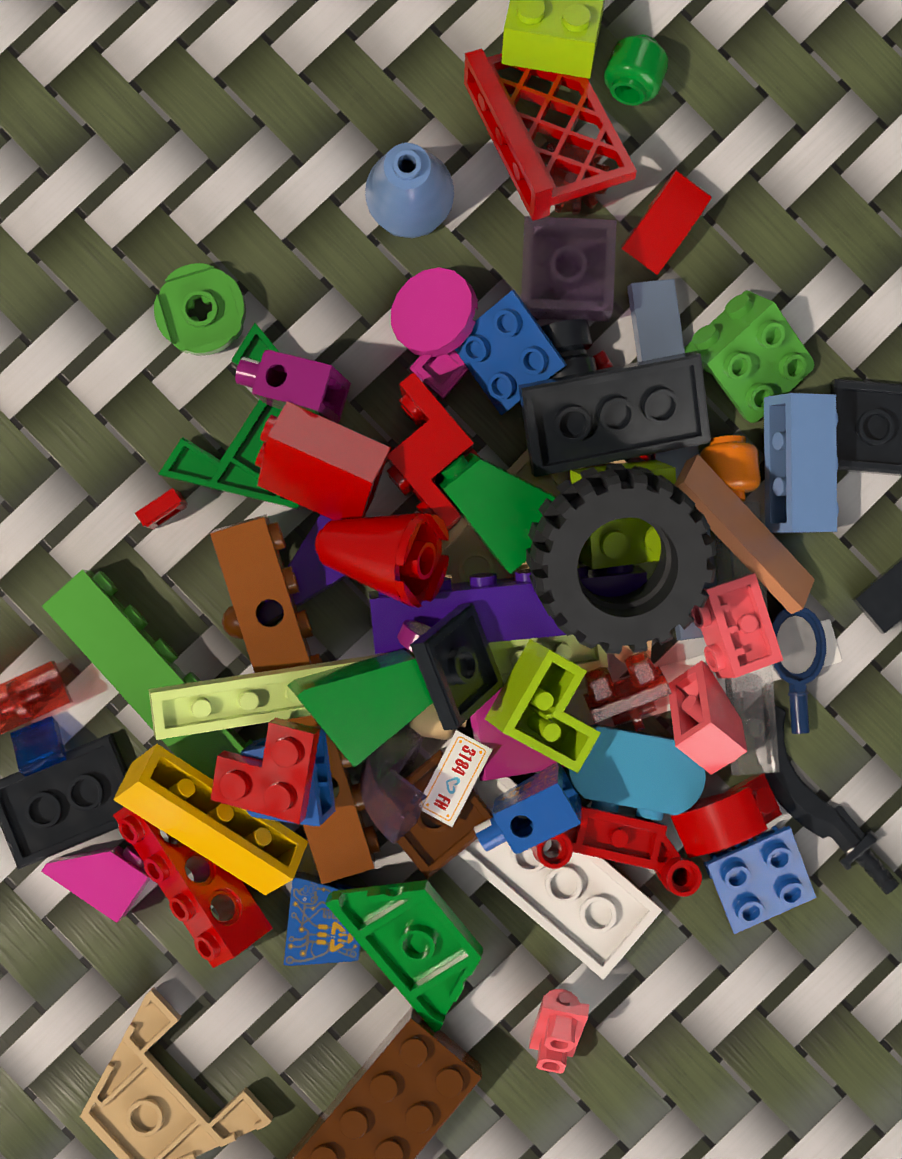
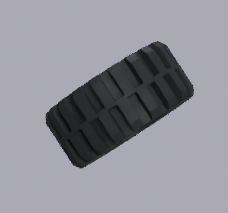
(659, 602)

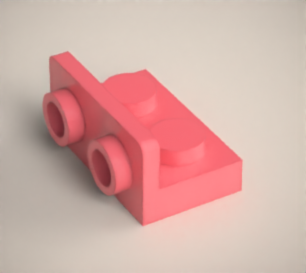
(737, 628)

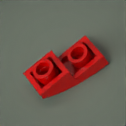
(666, 222)

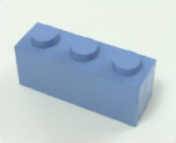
(800, 463)

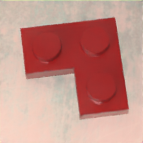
(276, 784)

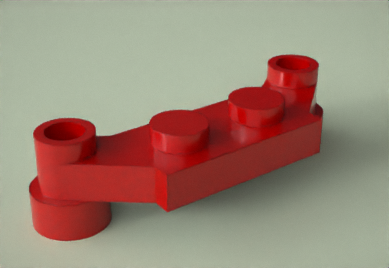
(623, 841)

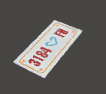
(455, 778)

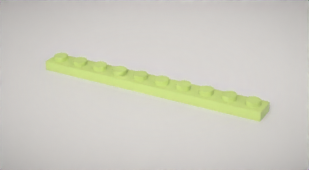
(265, 695)

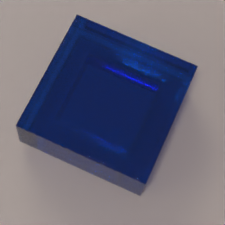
(38, 746)

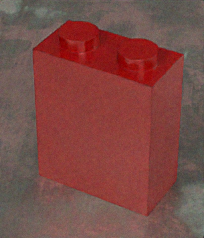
(320, 463)

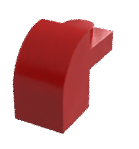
(727, 817)

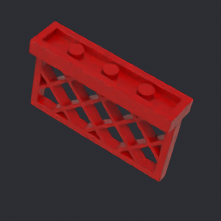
(516, 144)

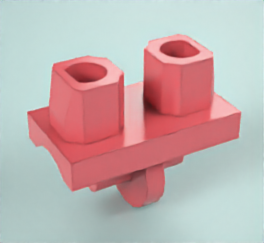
(557, 1029)

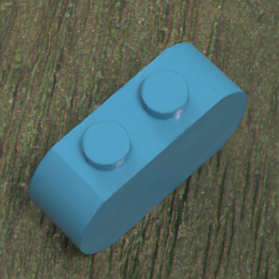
(638, 773)

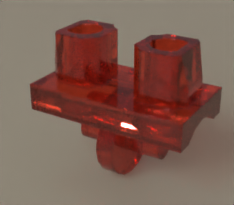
(32, 696)
(628, 697)

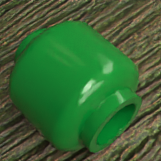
(636, 69)

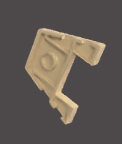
(144, 1110)

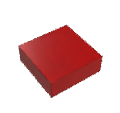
(161, 509)

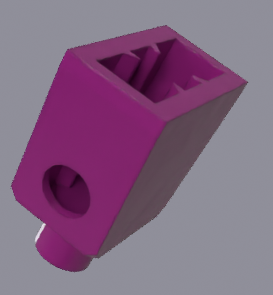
(296, 380)

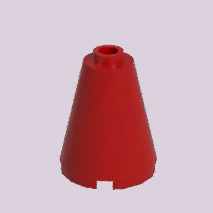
(388, 554)

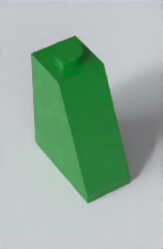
(494, 505)
(364, 701)

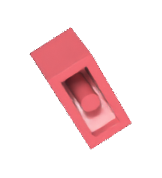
(705, 720)

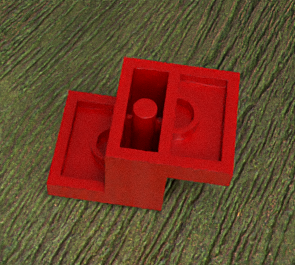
(427, 451)

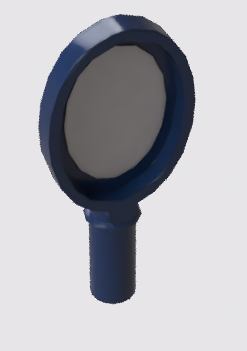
(803, 654)

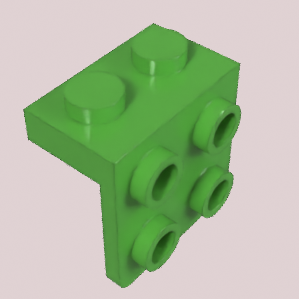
(752, 353)

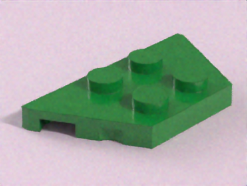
(412, 941)

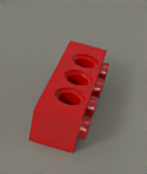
(190, 901)

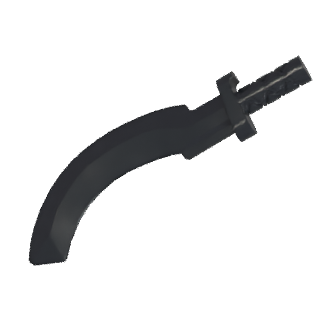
(823, 818)

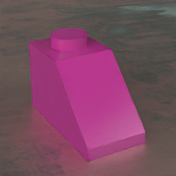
(103, 878)

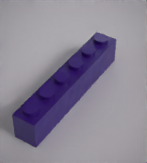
(504, 606)

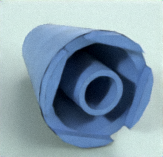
(409, 191)

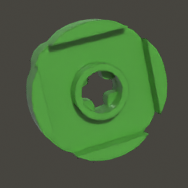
(177, 297)

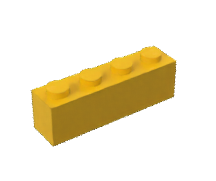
(180, 804)

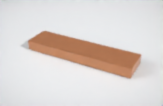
(745, 535)

